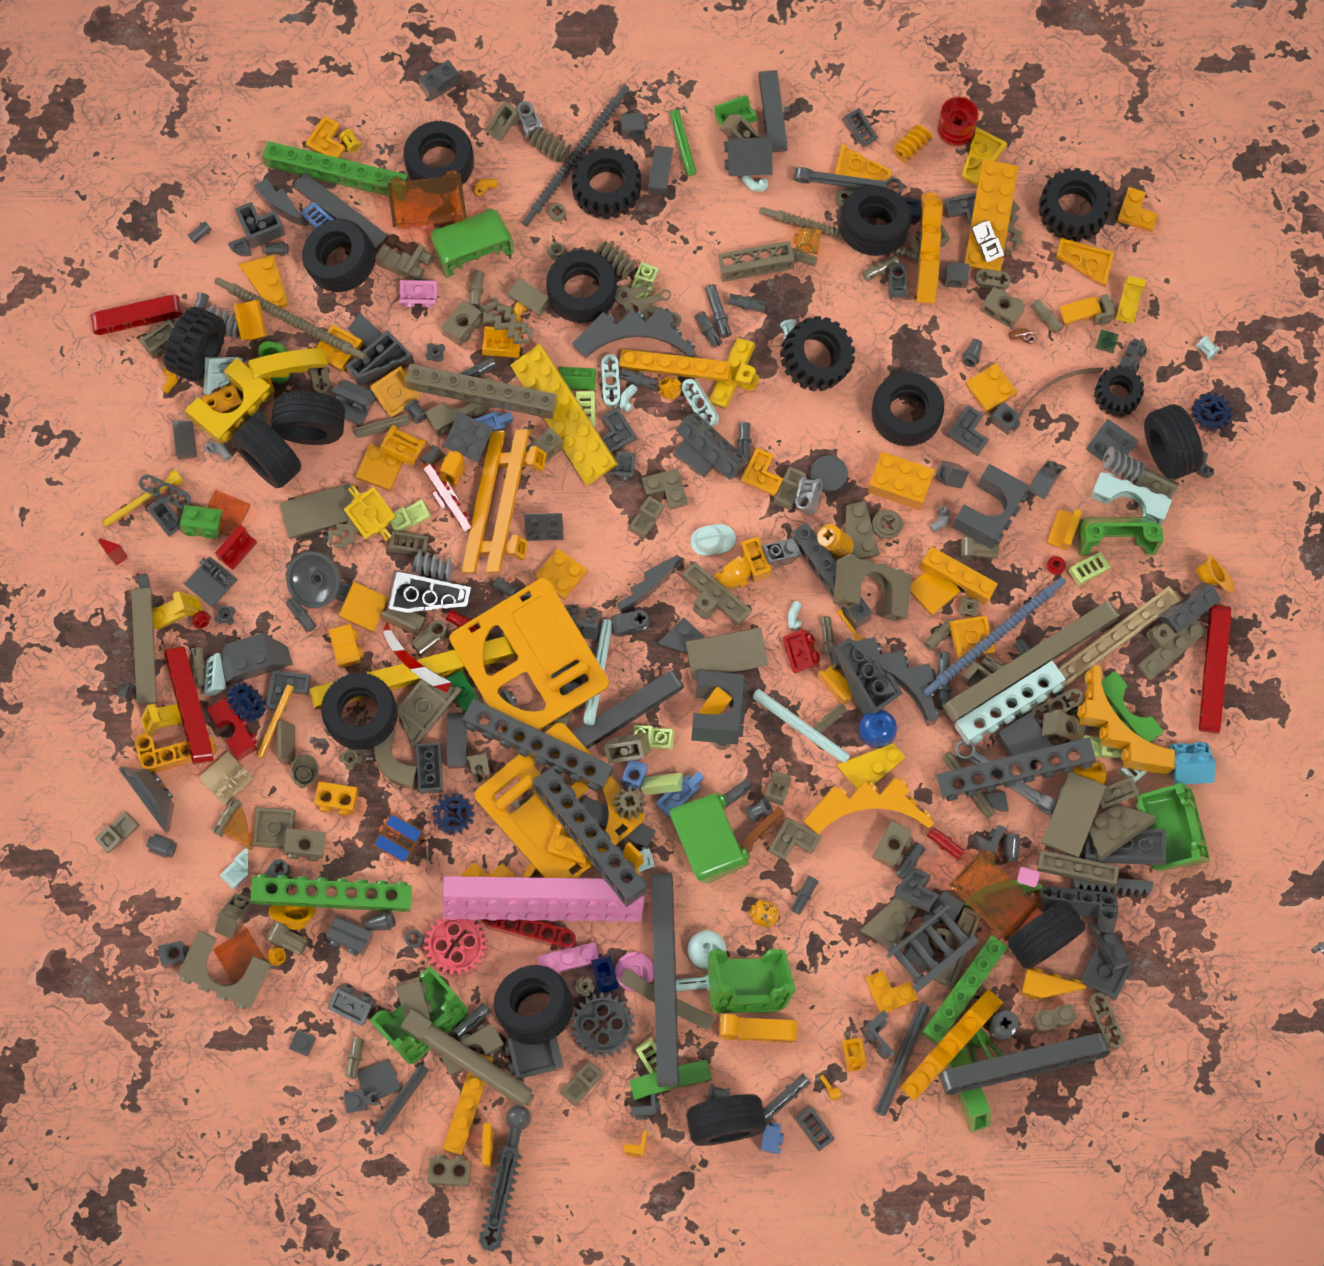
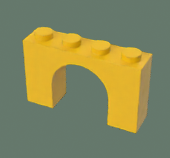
(222, 425)

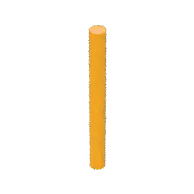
(274, 722)

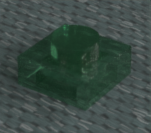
(1106, 341)

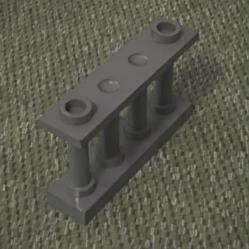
(950, 954)

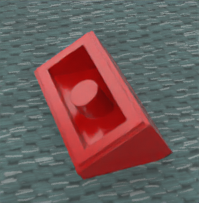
(113, 550)

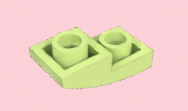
(644, 273)
(657, 737)

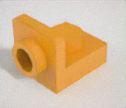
(854, 1054)

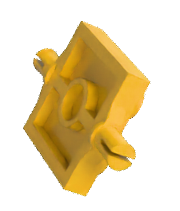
(370, 513)

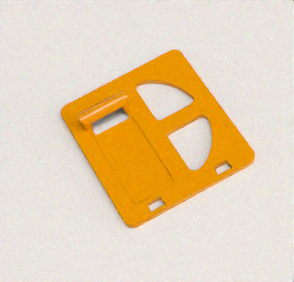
(544, 643)
(533, 823)

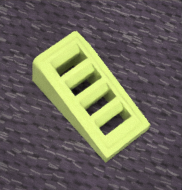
(582, 398)
(1075, 574)
(643, 1046)

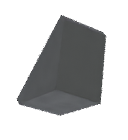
(164, 516)

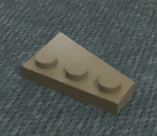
(860, 530)
(890, 923)

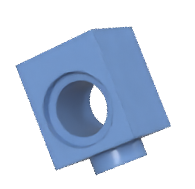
(634, 767)

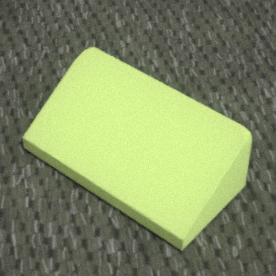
(662, 784)

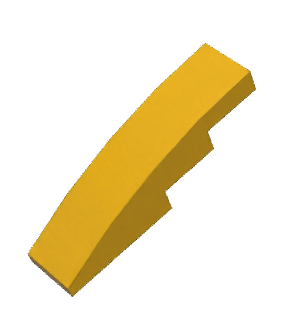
(287, 362)

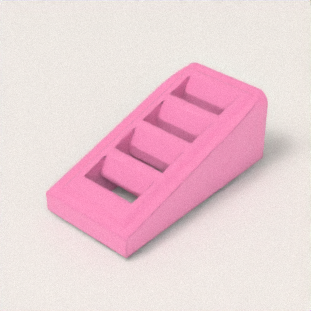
(1027, 876)

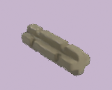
(827, 633)
(830, 718)

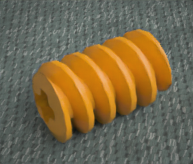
(912, 143)
(835, 540)

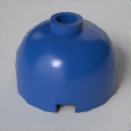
(878, 729)

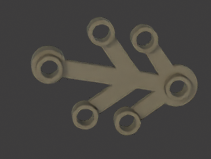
(643, 304)

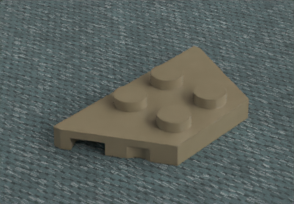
(424, 708)
(1117, 827)

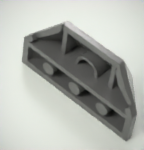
(253, 658)
(151, 793)

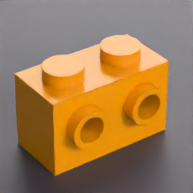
(223, 401)

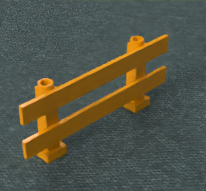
(513, 462)

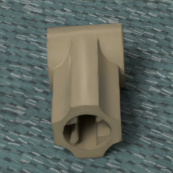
(973, 550)
(428, 638)
(282, 936)

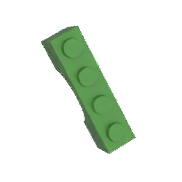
(1142, 726)

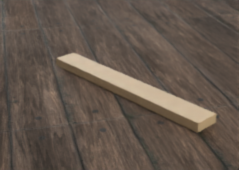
(1117, 635)

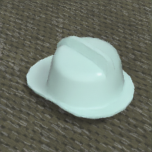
(713, 539)

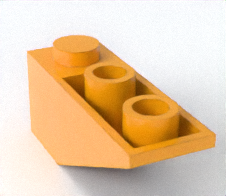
(1044, 986)

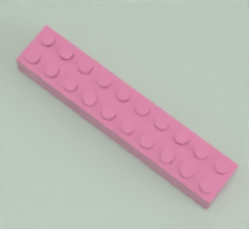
(535, 899)

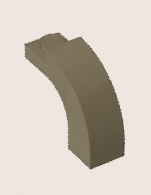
(397, 773)

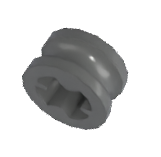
(408, 938)

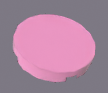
(638, 964)

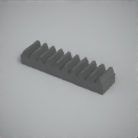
(1123, 885)

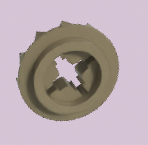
(888, 516)

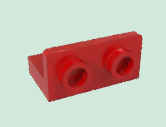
(236, 547)
(801, 650)

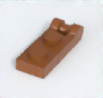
(761, 830)

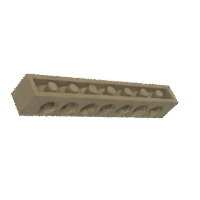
(481, 391)

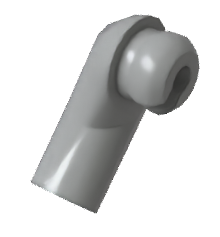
(214, 448)
(943, 519)

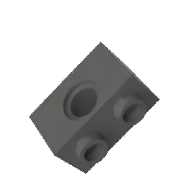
(439, 80)

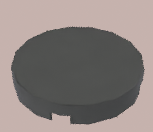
(831, 471)

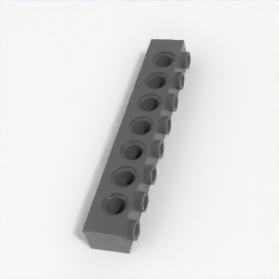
(478, 711)
(1082, 747)
(589, 846)

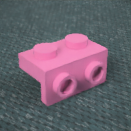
(418, 292)

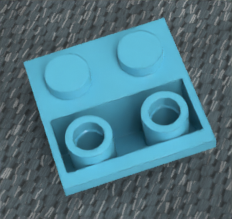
(1193, 763)

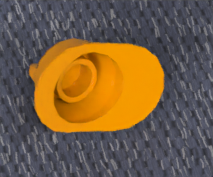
(1215, 574)
(292, 916)

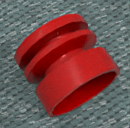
(957, 121)

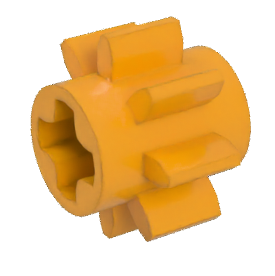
(669, 388)

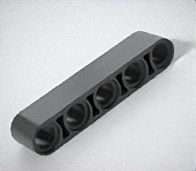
(773, 109)

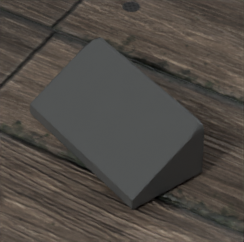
(364, 330)
(184, 439)

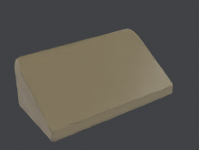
(286, 742)

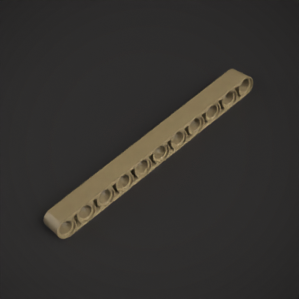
(1032, 660)

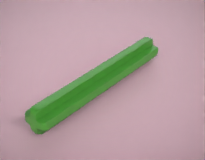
(683, 142)

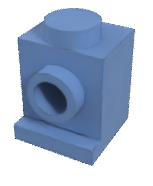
(772, 1138)

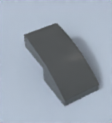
(693, 458)

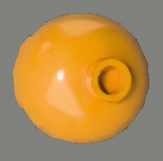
(735, 573)

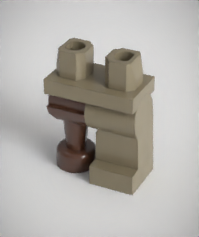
(408, 262)

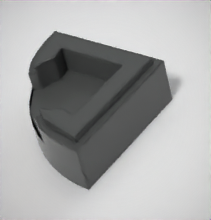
(240, 247)
(124, 693)
(998, 801)

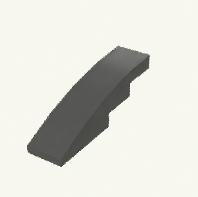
(653, 580)

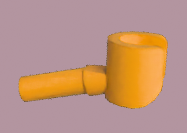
(834, 1093)

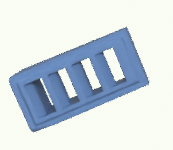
(317, 210)

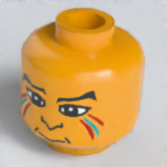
(764, 913)

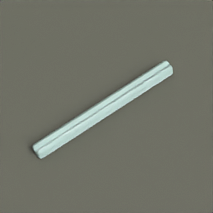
(601, 655)
(801, 726)

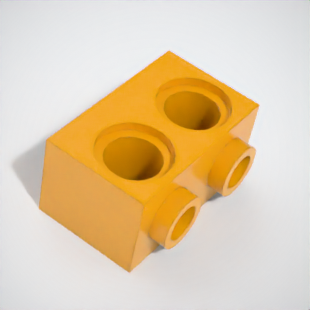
(756, 558)
(338, 793)

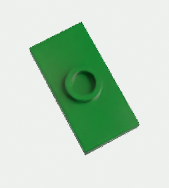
(467, 695)

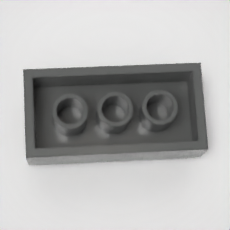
(429, 768)

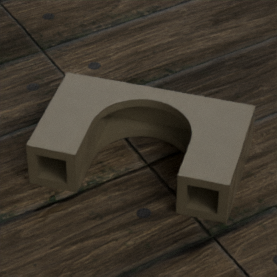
(893, 582)
(195, 970)

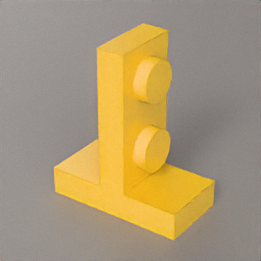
(1130, 299)
(175, 610)
(158, 718)

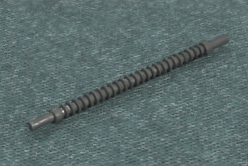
(537, 206)

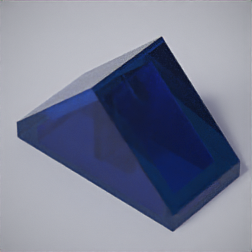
(604, 974)

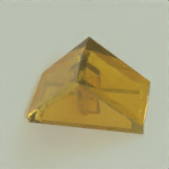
(238, 830)

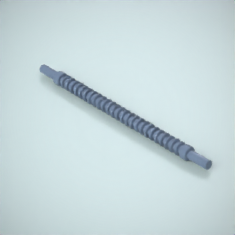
(942, 679)

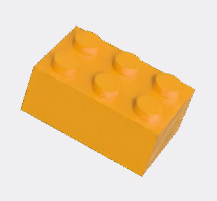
(901, 480)

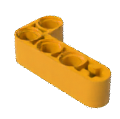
(158, 755)
(757, 1029)

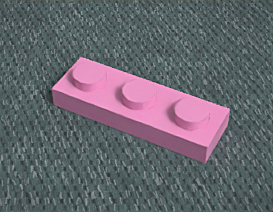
(569, 958)

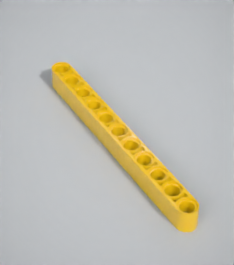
(441, 664)

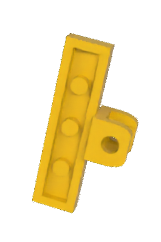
(740, 375)

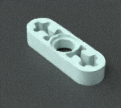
(607, 388)
(708, 407)

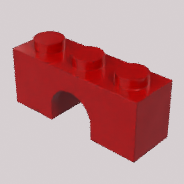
(241, 742)

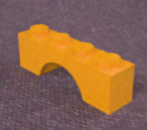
(943, 566)

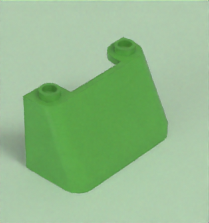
(471, 240)
(1144, 529)
(1179, 816)
(709, 838)
(749, 983)
(446, 1015)

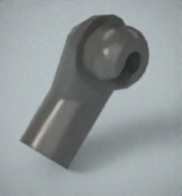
(1205, 470)

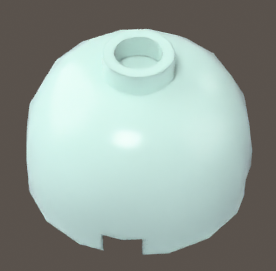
(701, 945)

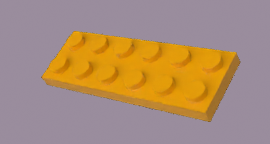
(994, 204)

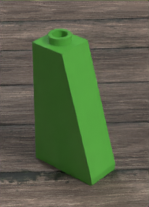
(974, 1101)

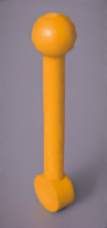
(840, 612)

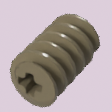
(549, 145)
(616, 259)

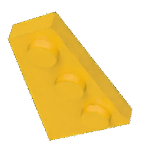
(982, 147)
(872, 765)

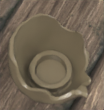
(304, 771)

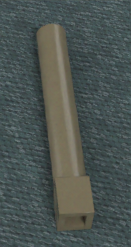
(501, 1081)

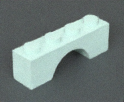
(1152, 504)

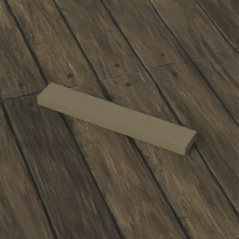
(144, 646)

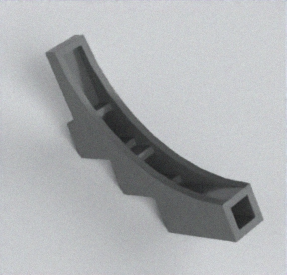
(658, 327)
(911, 679)

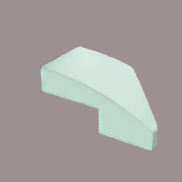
(237, 871)

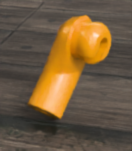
(483, 184)
(518, 309)
(171, 380)

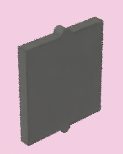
(379, 1078)

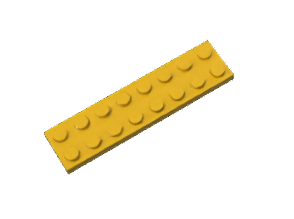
(570, 421)

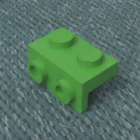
(737, 106)
(201, 522)

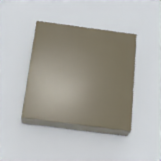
(271, 825)

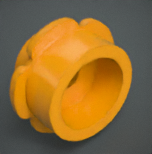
(276, 956)

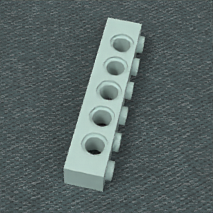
(1047, 673)

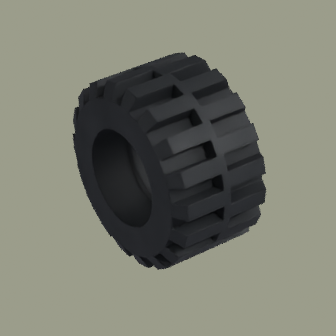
(1122, 377)

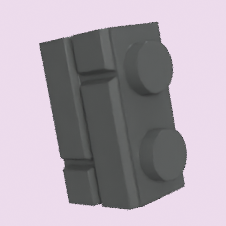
(349, 936)

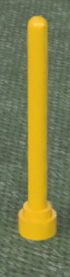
(173, 479)

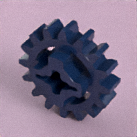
(1203, 412)
(245, 701)
(459, 809)

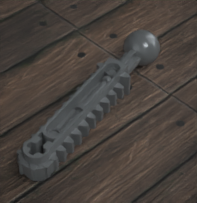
(517, 1119)

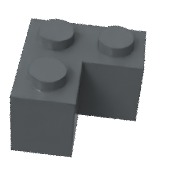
(259, 229)

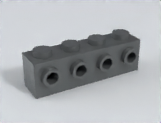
(712, 446)

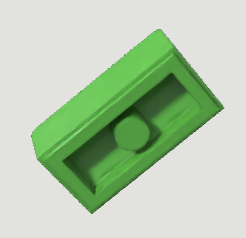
(579, 377)

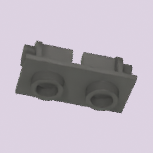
(1136, 350)

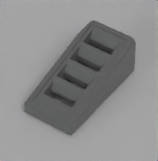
(865, 124)
(819, 1123)

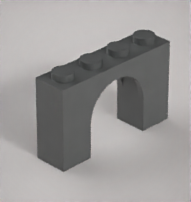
(989, 529)
(723, 727)

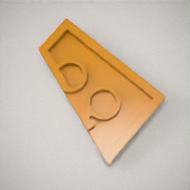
(855, 165)
(1086, 259)
(266, 279)

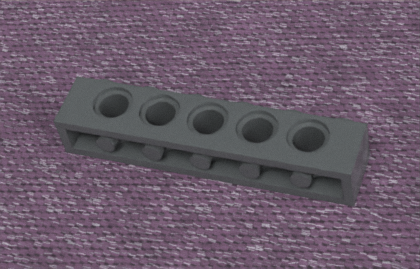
(825, 569)

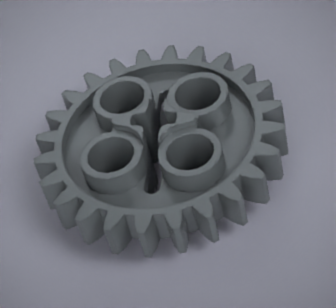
(616, 1037)

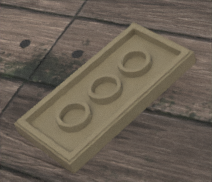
(316, 511)
(727, 652)
(1073, 814)

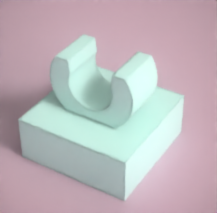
(647, 858)

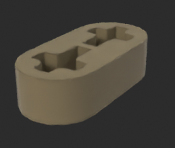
(992, 279)
(316, 380)

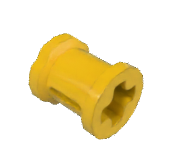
(346, 139)

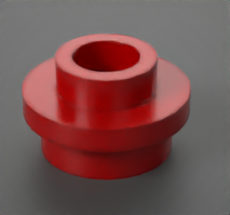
(1053, 570)
(201, 619)

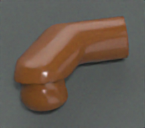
(1023, 334)

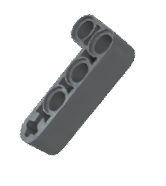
(1085, 902)

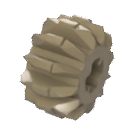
(638, 803)

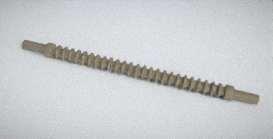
(781, 216)
(346, 347)

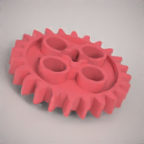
(470, 954)

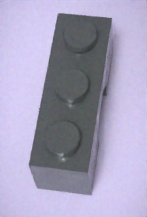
(1199, 601)

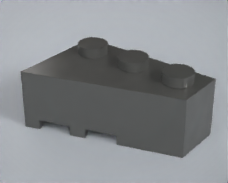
(382, 358)

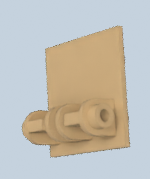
(226, 778)

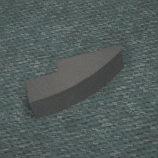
(660, 170)
(278, 201)
(456, 741)

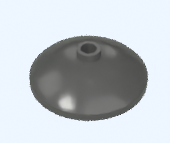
(303, 580)

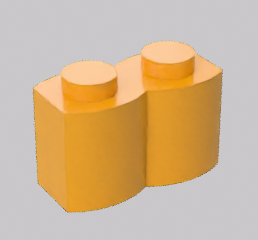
(452, 468)
(345, 646)

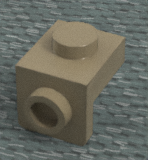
(1107, 307)
(778, 788)

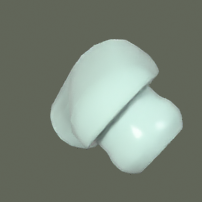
(759, 186)
(625, 397)
(792, 616)

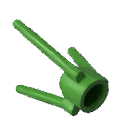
(980, 1040)

